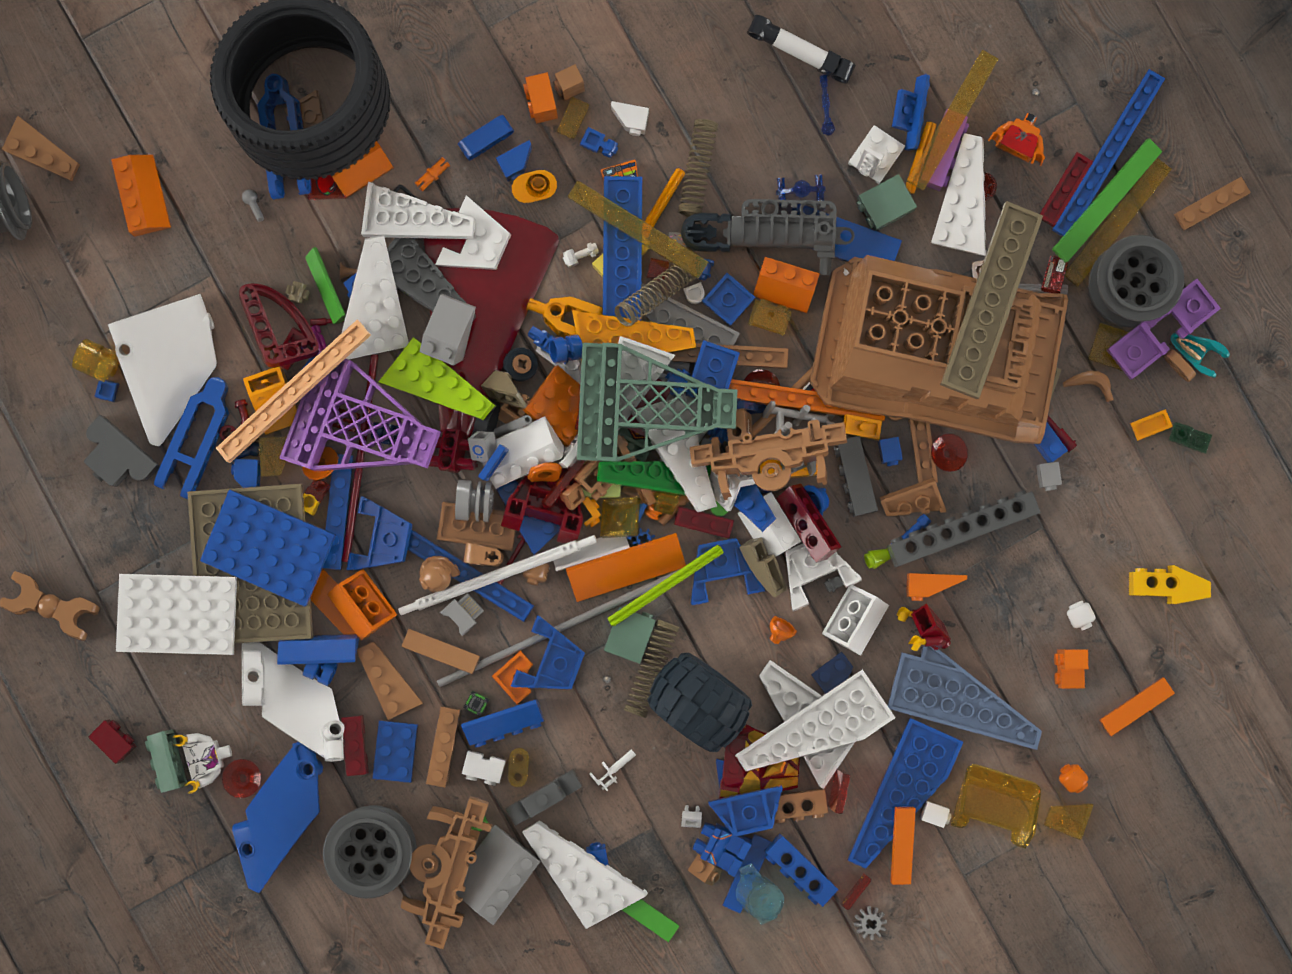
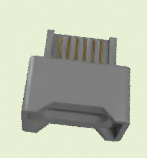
(463, 613)

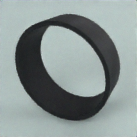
(489, 422)

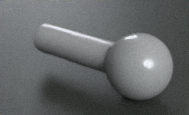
(250, 197)

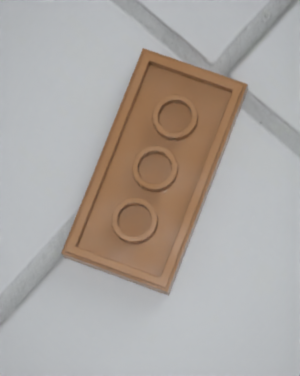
(481, 533)

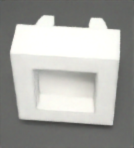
(690, 818)

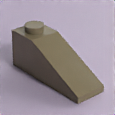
(502, 389)

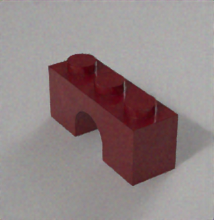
(354, 750)

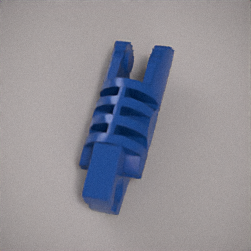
(542, 339)

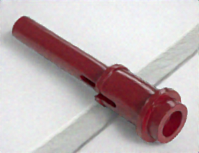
(1063, 436)

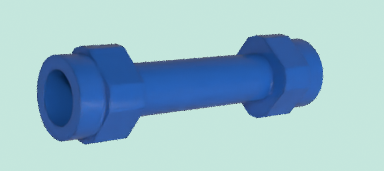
(922, 521)

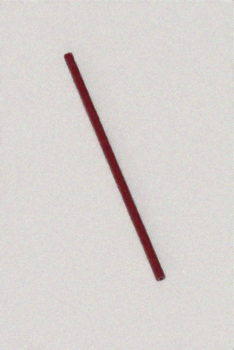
(358, 472)

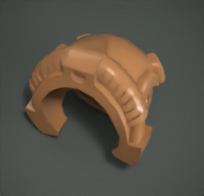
(436, 573)

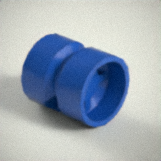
(562, 348)
(313, 671)

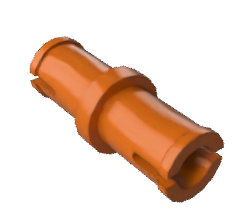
(432, 174)

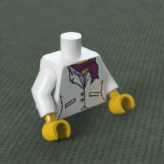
(203, 758)

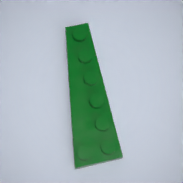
(641, 475)

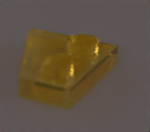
(269, 453)

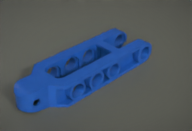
(276, 94)
(213, 394)

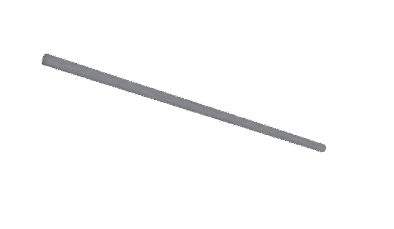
(561, 627)

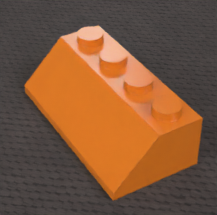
(141, 194)

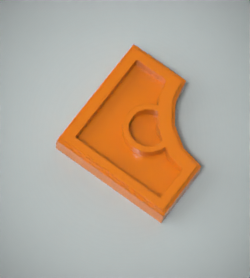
(506, 673)

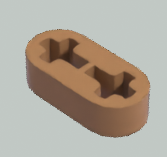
(1179, 365)

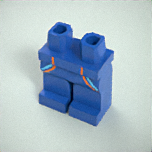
(722, 848)

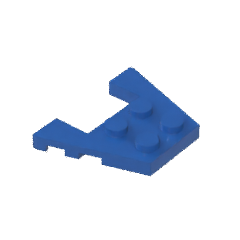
(388, 539)
(727, 565)
(558, 663)

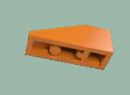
(929, 584)

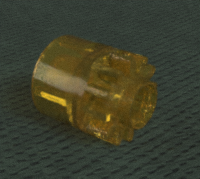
(95, 360)

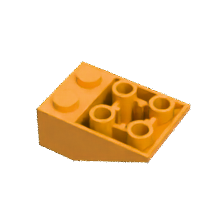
(262, 388)

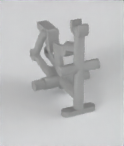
(798, 417)

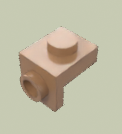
(705, 871)

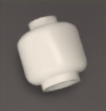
(1081, 615)

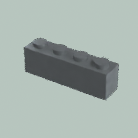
(856, 477)

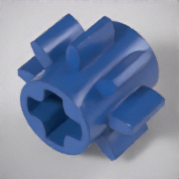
(720, 433)
(641, 534)

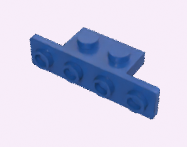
(910, 111)

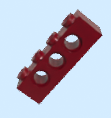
(808, 523)

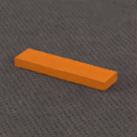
(1136, 706)
(902, 845)

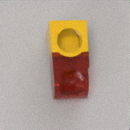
(314, 495)

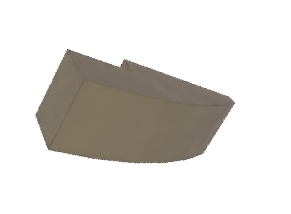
(763, 566)

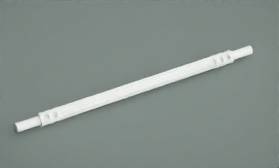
(497, 575)

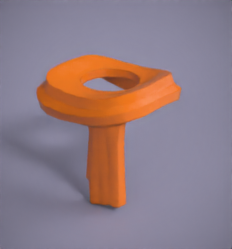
(551, 472)

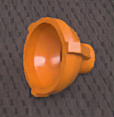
(781, 630)

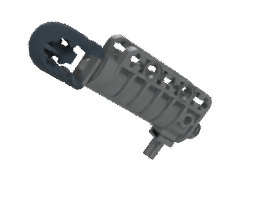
(771, 229)

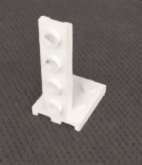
(876, 154)

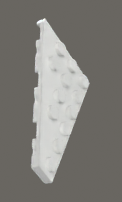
(790, 698)
(587, 884)

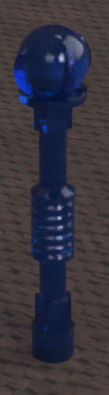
(828, 126)

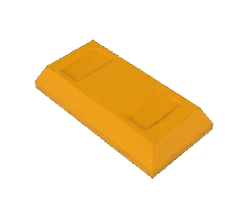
(1151, 425)

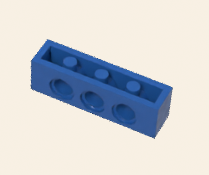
(825, 888)

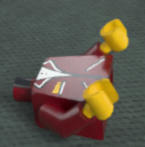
(929, 627)

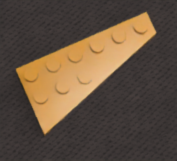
(608, 329)

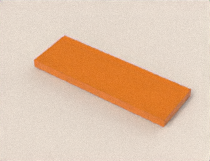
(626, 567)

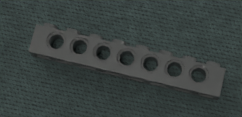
(1027, 508)

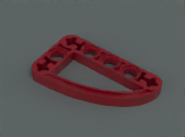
(278, 352)

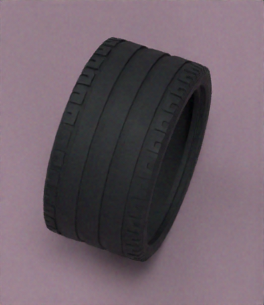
(273, 32)

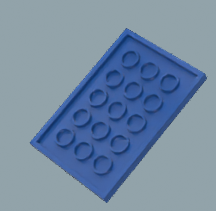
(267, 547)

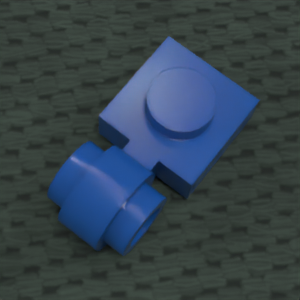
(594, 141)

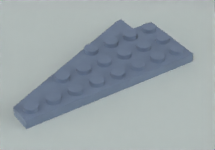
(947, 694)

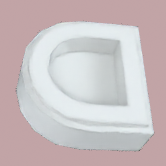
(694, 293)

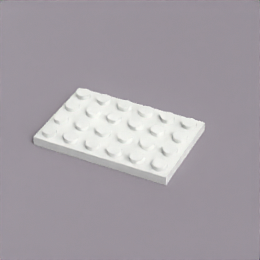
(176, 614)

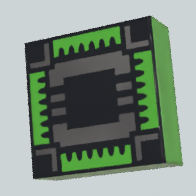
(476, 703)

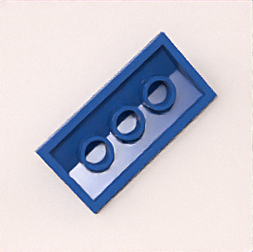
(318, 650)

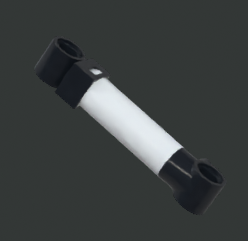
(826, 62)

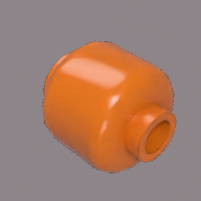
(1073, 778)

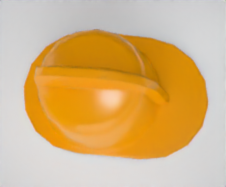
(534, 186)

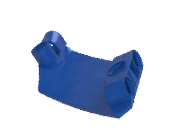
(278, 815)

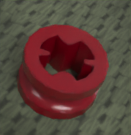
(225, 429)

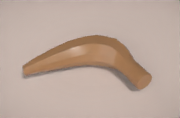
(1094, 378)

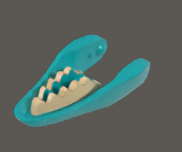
(1195, 348)

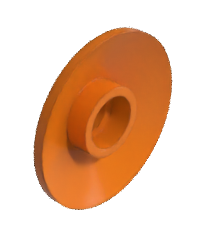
(328, 457)

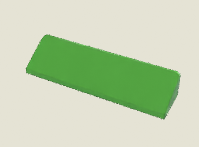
(325, 286)

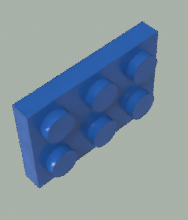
(714, 366)
(395, 751)

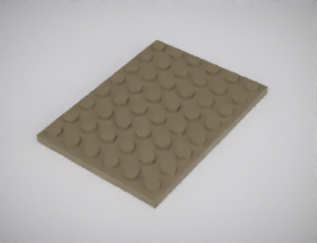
(259, 612)

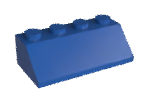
(503, 722)

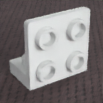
(735, 483)

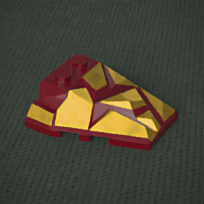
(738, 781)

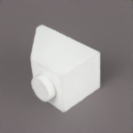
(631, 117)

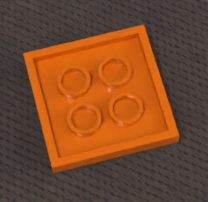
(558, 402)

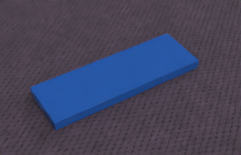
(864, 243)

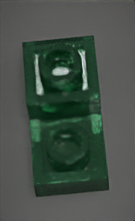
(1190, 438)

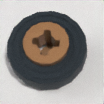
(515, 367)

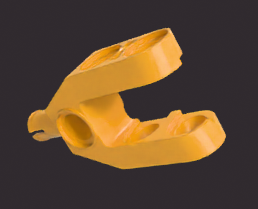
(562, 305)

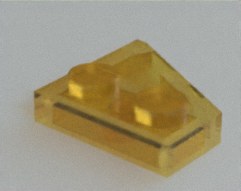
(1069, 819)

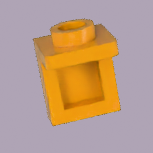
(592, 507)

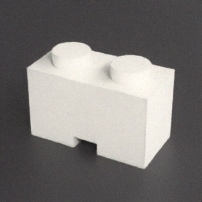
(483, 768)

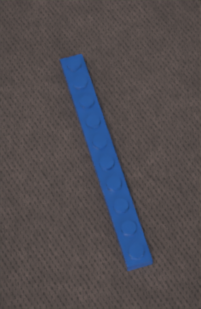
(1110, 151)

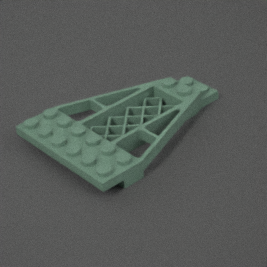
(601, 398)

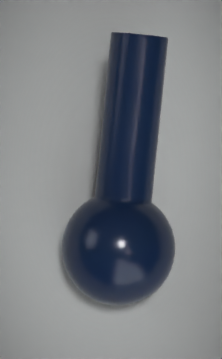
(252, 450)

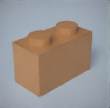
(569, 82)

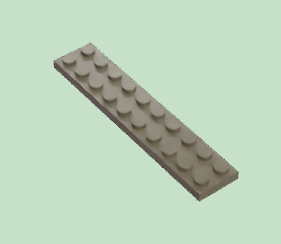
(991, 300)

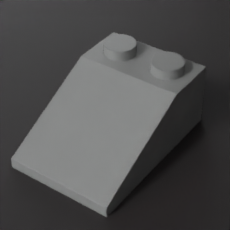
(448, 330)

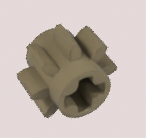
(297, 292)

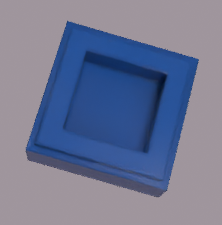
(107, 390)

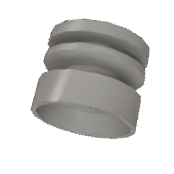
(473, 500)

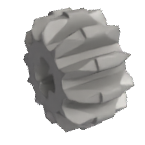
(872, 916)

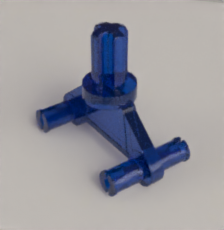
(801, 189)

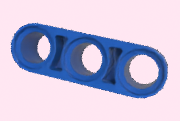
(485, 137)

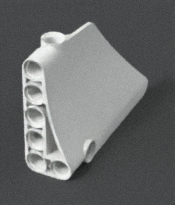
(166, 361)

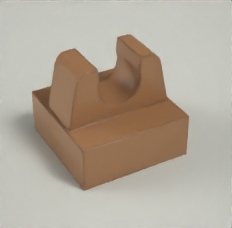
(573, 496)

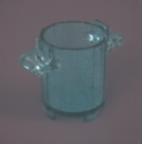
(759, 895)

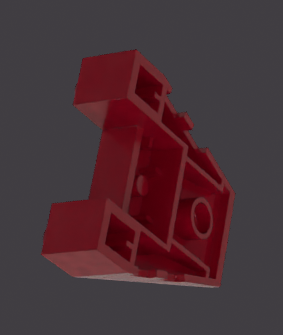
(527, 501)

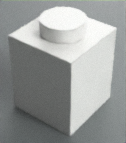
(935, 814)

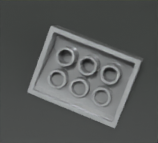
(497, 874)

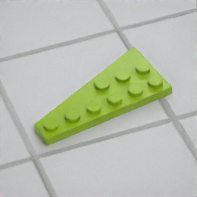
(435, 382)

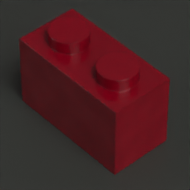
(112, 741)

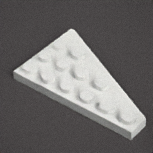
(376, 301)

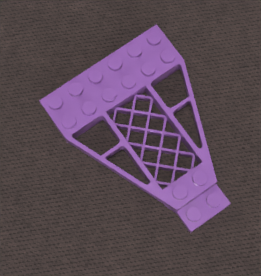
(320, 410)

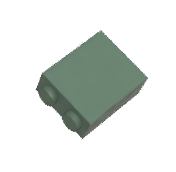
(886, 203)
(631, 636)

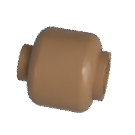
(537, 574)

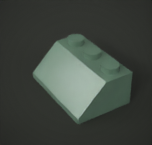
(166, 761)

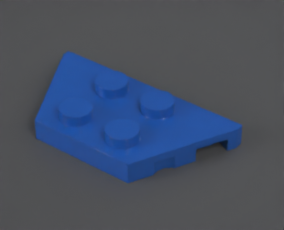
(748, 811)

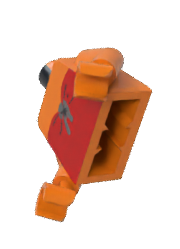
(1020, 139)

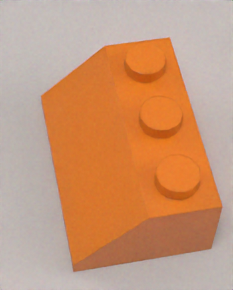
(368, 169)
(786, 284)
(362, 604)

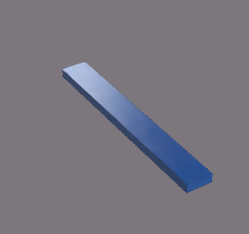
(493, 592)

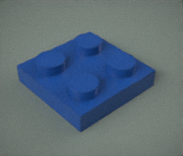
(728, 299)

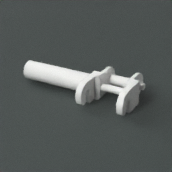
(613, 769)

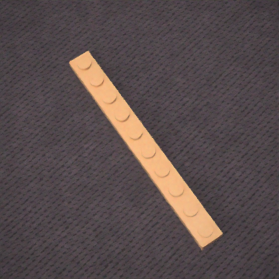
(293, 391)

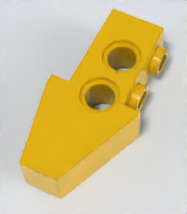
(1186, 585)

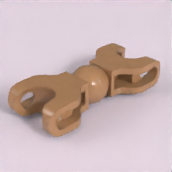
(49, 606)

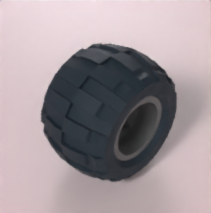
(699, 702)

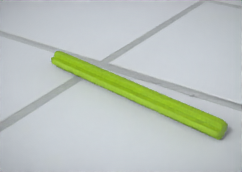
(665, 585)

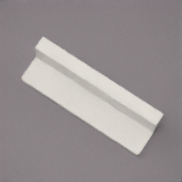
(602, 547)

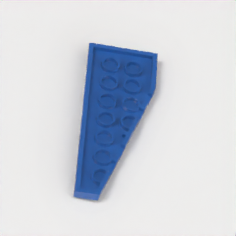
(913, 775)

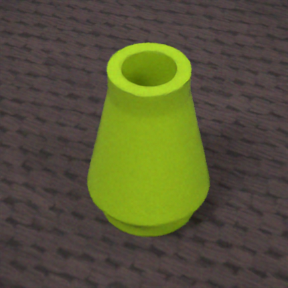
(875, 558)

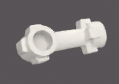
(571, 257)

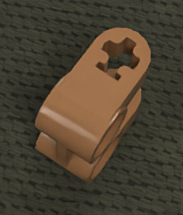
(479, 555)

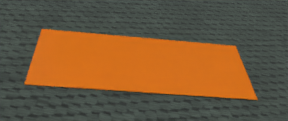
(320, 598)

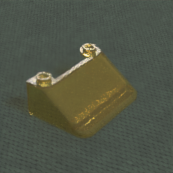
(999, 802)

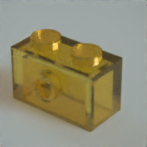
(770, 317)

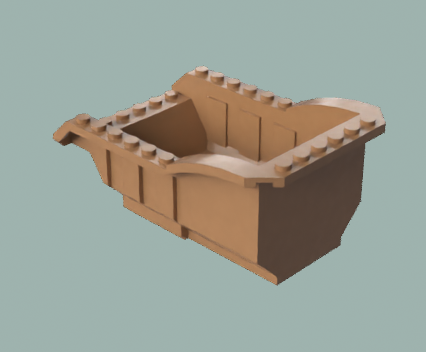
(892, 335)

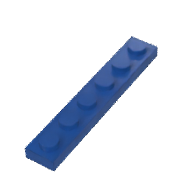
(338, 513)

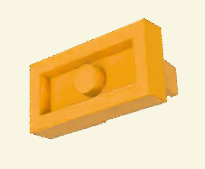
(862, 427)

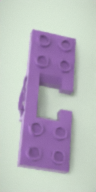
(1141, 348)

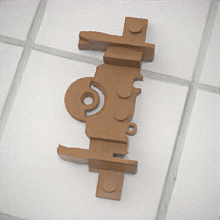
(791, 450)
(455, 854)

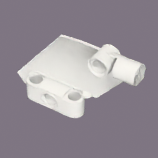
(292, 701)

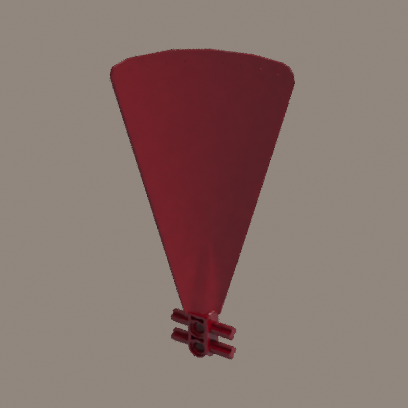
(500, 306)

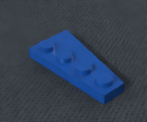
(754, 507)
(534, 531)

